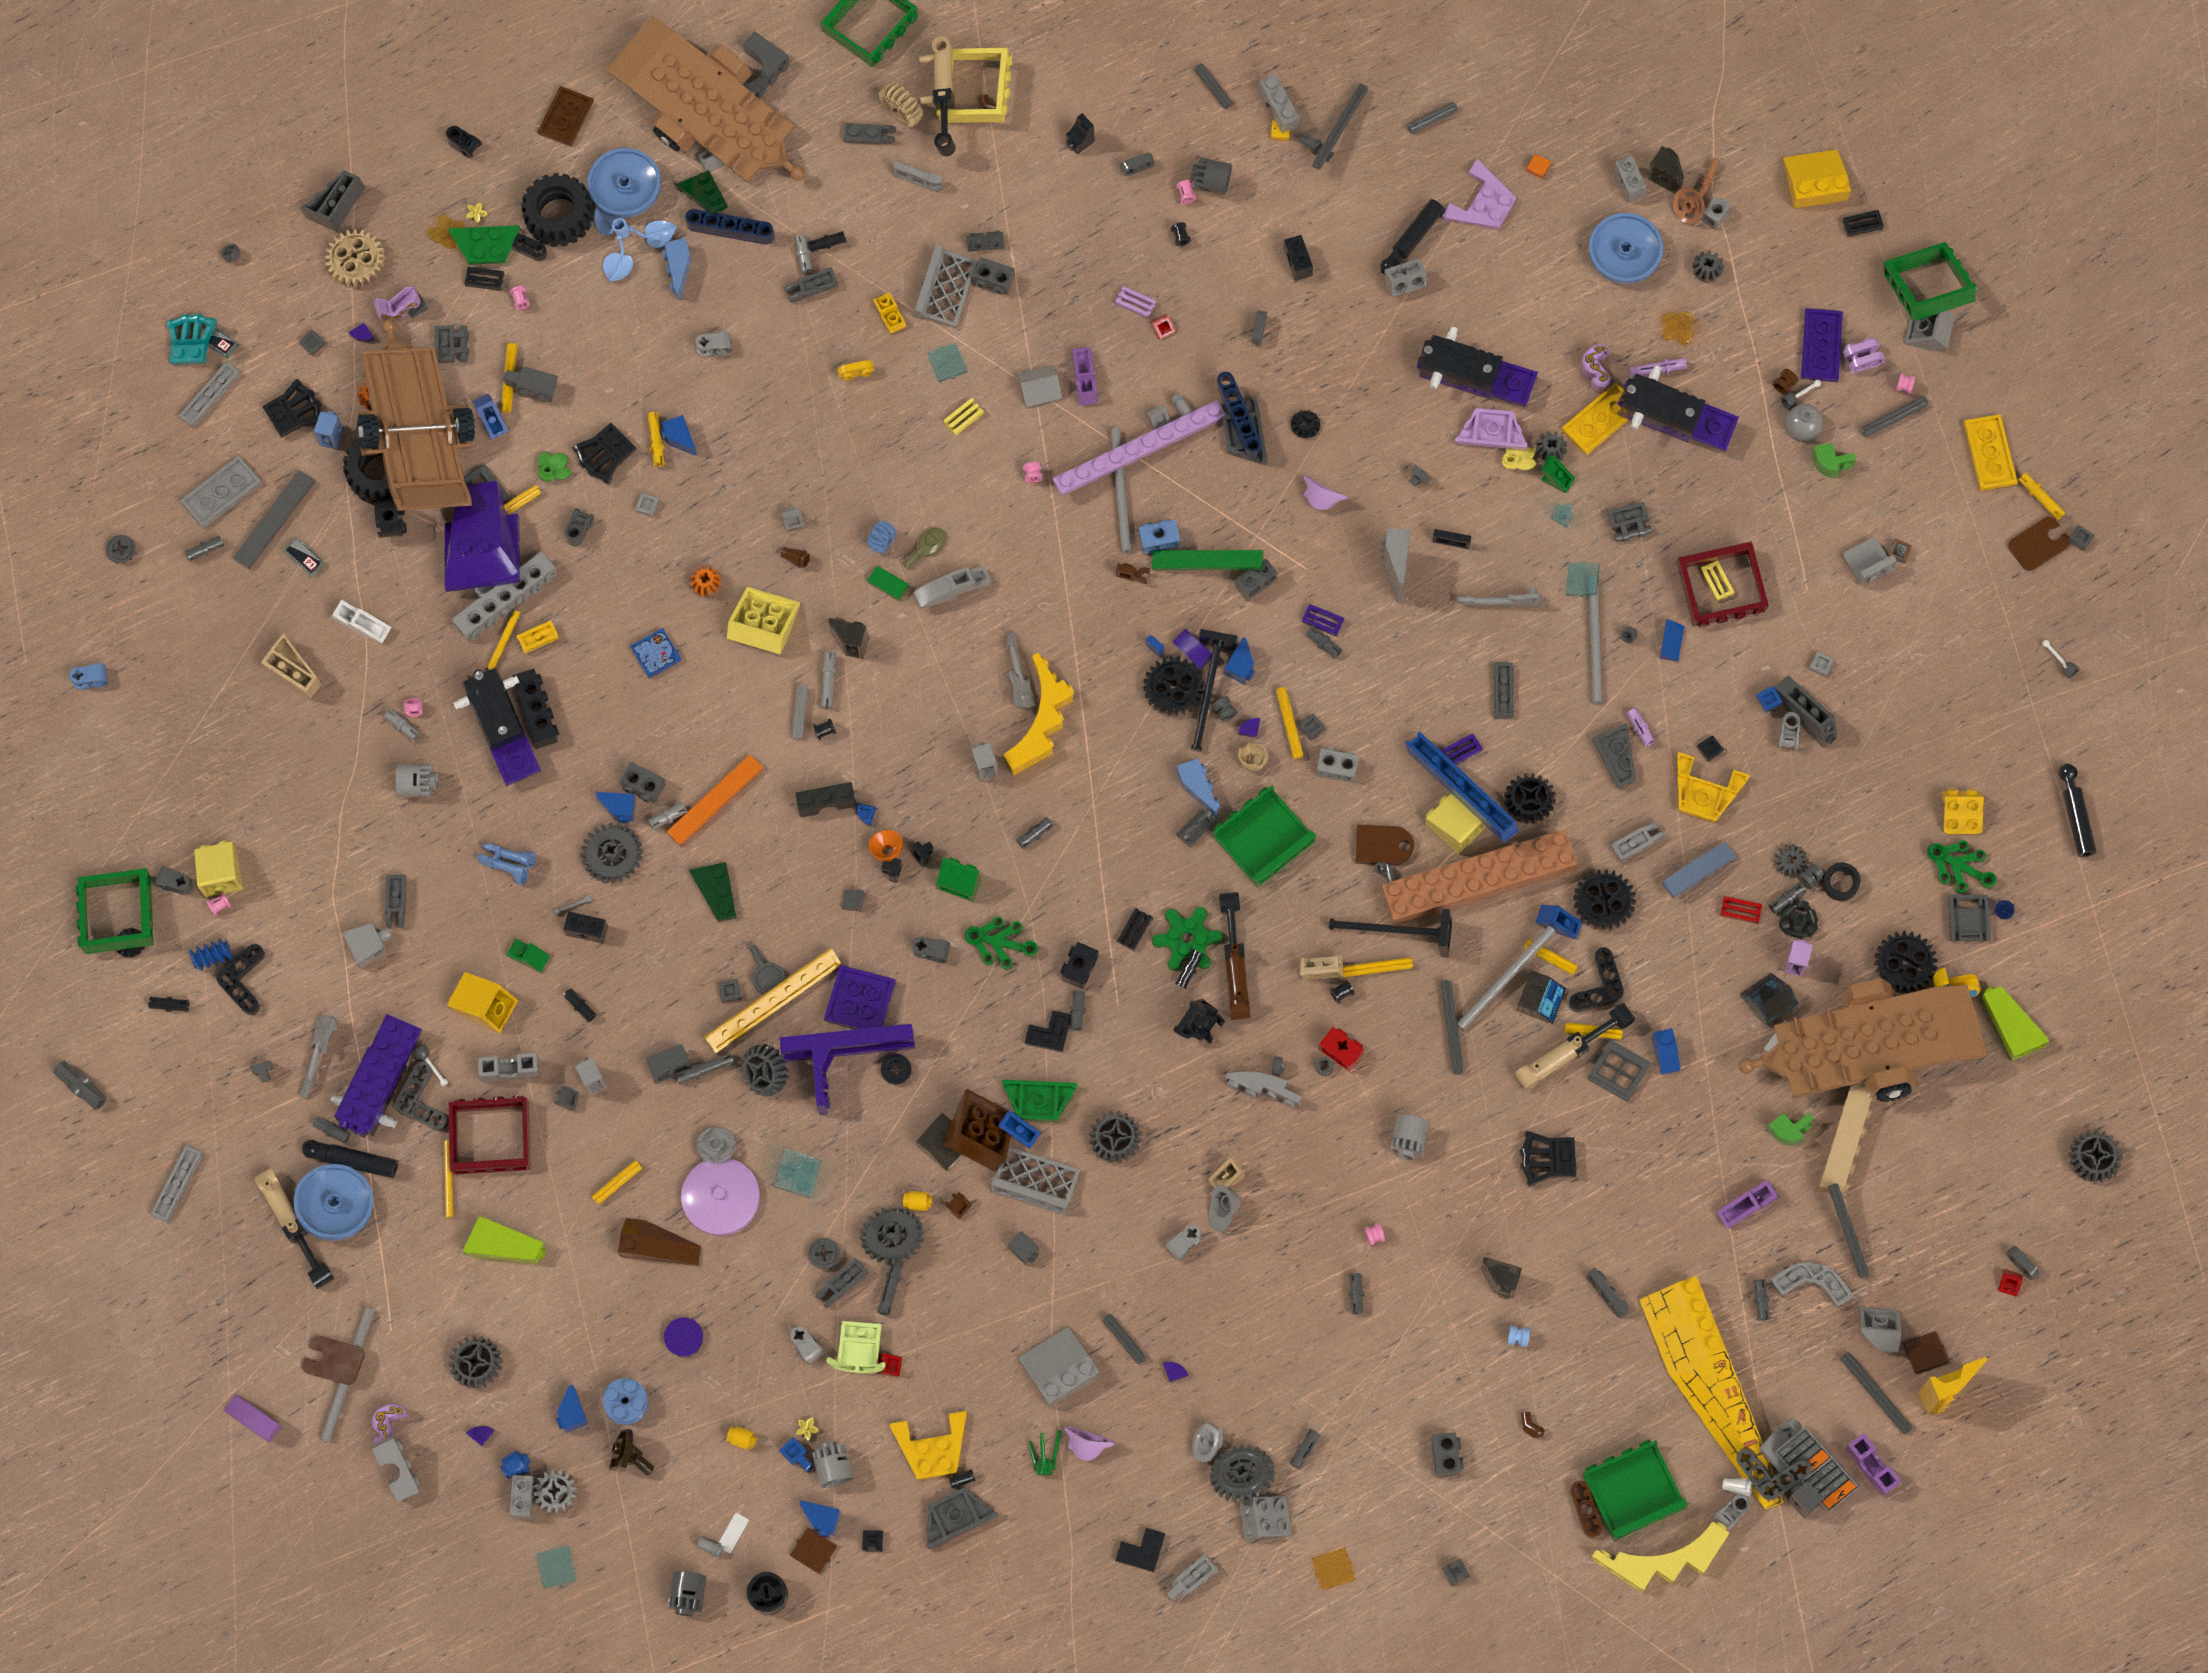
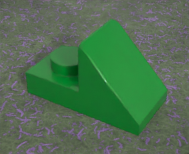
(1556, 474)
(528, 955)

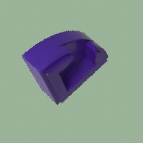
(361, 333)
(1250, 728)
(1174, 1371)
(480, 1434)

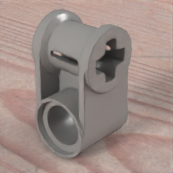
(716, 344)
(1789, 735)
(1181, 1245)
(808, 1347)
(1730, 1514)

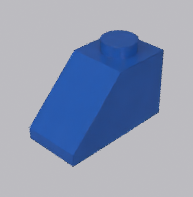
(490, 416)
(678, 435)
(1241, 664)
(618, 805)
(1559, 920)
(1666, 1051)
(571, 1412)
(822, 1518)

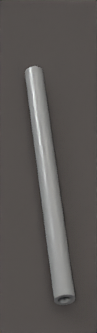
(1121, 497)
(1595, 648)
(1506, 977)
(342, 1388)

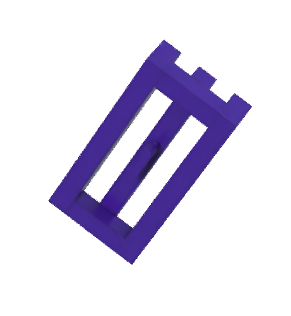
(1339, 619)
(1478, 749)

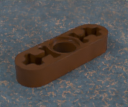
(1585, 1525)

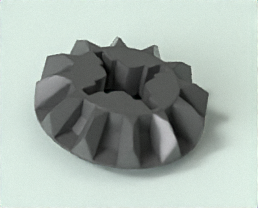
(113, 546)
(816, 1249)

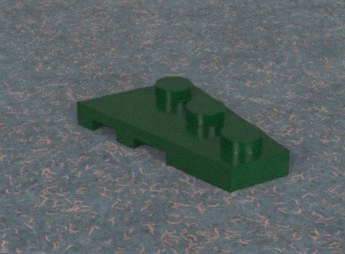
(704, 191)
(716, 888)

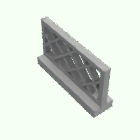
(929, 282)
(1034, 1196)

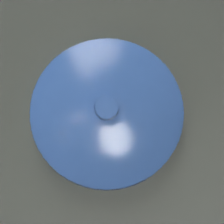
(624, 182)
(1625, 248)
(333, 1202)

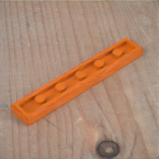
(714, 800)

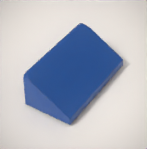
(1671, 641)
(1019, 1129)

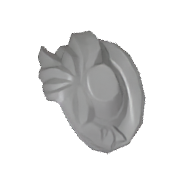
(1207, 1442)

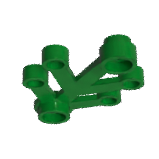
(1958, 865)
(998, 941)

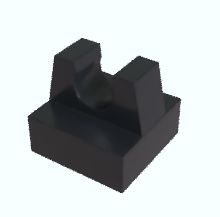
(922, 852)
(892, 869)
(872, 1541)

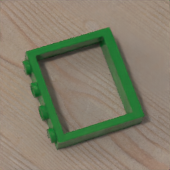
(888, 42)
(1936, 304)
(142, 939)

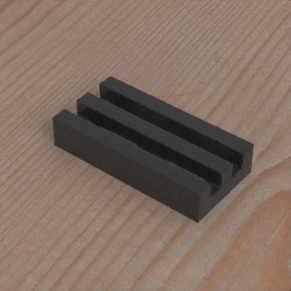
(1846, 220)
(471, 270)
(1451, 539)
(1141, 915)

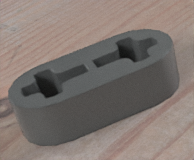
(1137, 164)
(1259, 327)
(2022, 1263)

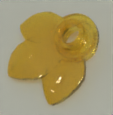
(440, 233)
(1676, 328)

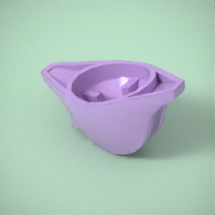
(1320, 496)
(1086, 1444)

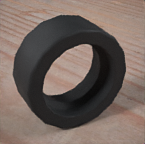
(1844, 867)

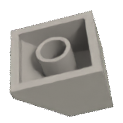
(1931, 332)

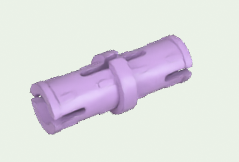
(1641, 727)

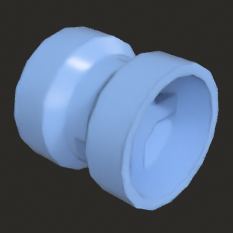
(1518, 1336)

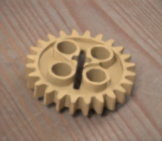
(347, 245)

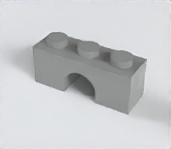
(1283, 110)
(497, 1069)
(405, 1482)

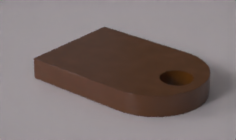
(1382, 845)

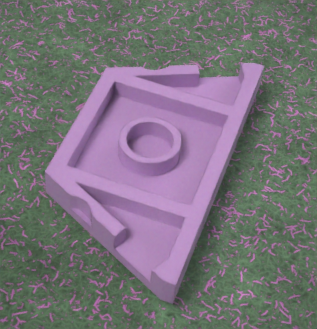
(1492, 429)

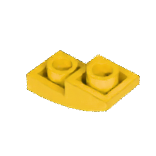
(889, 313)

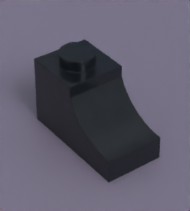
(1080, 135)

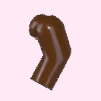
(986, 104)
(1530, 1428)

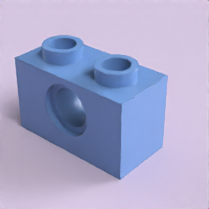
(329, 430)
(1168, 541)

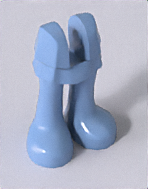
(519, 872)

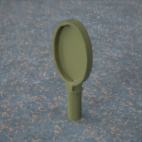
(927, 545)

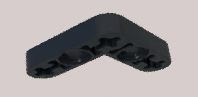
(235, 976)
(1604, 990)

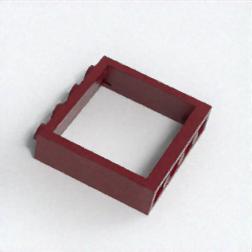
(1717, 555)
(489, 1166)

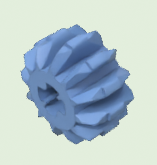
(881, 537)

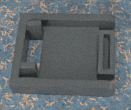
(1969, 922)

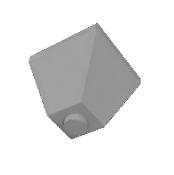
(1881, 1327)

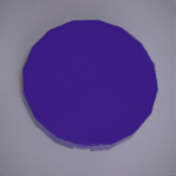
(683, 1337)

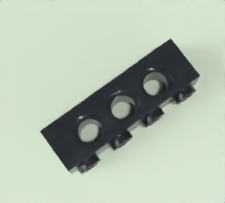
(541, 736)

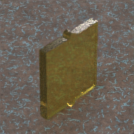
(1333, 1569)

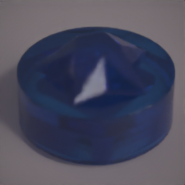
(2004, 909)

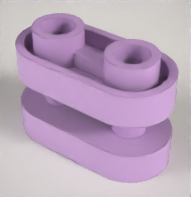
(1867, 346)

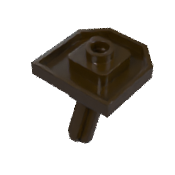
(626, 1453)

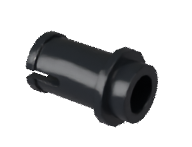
(960, 1479)

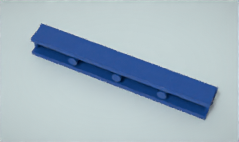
(1462, 787)

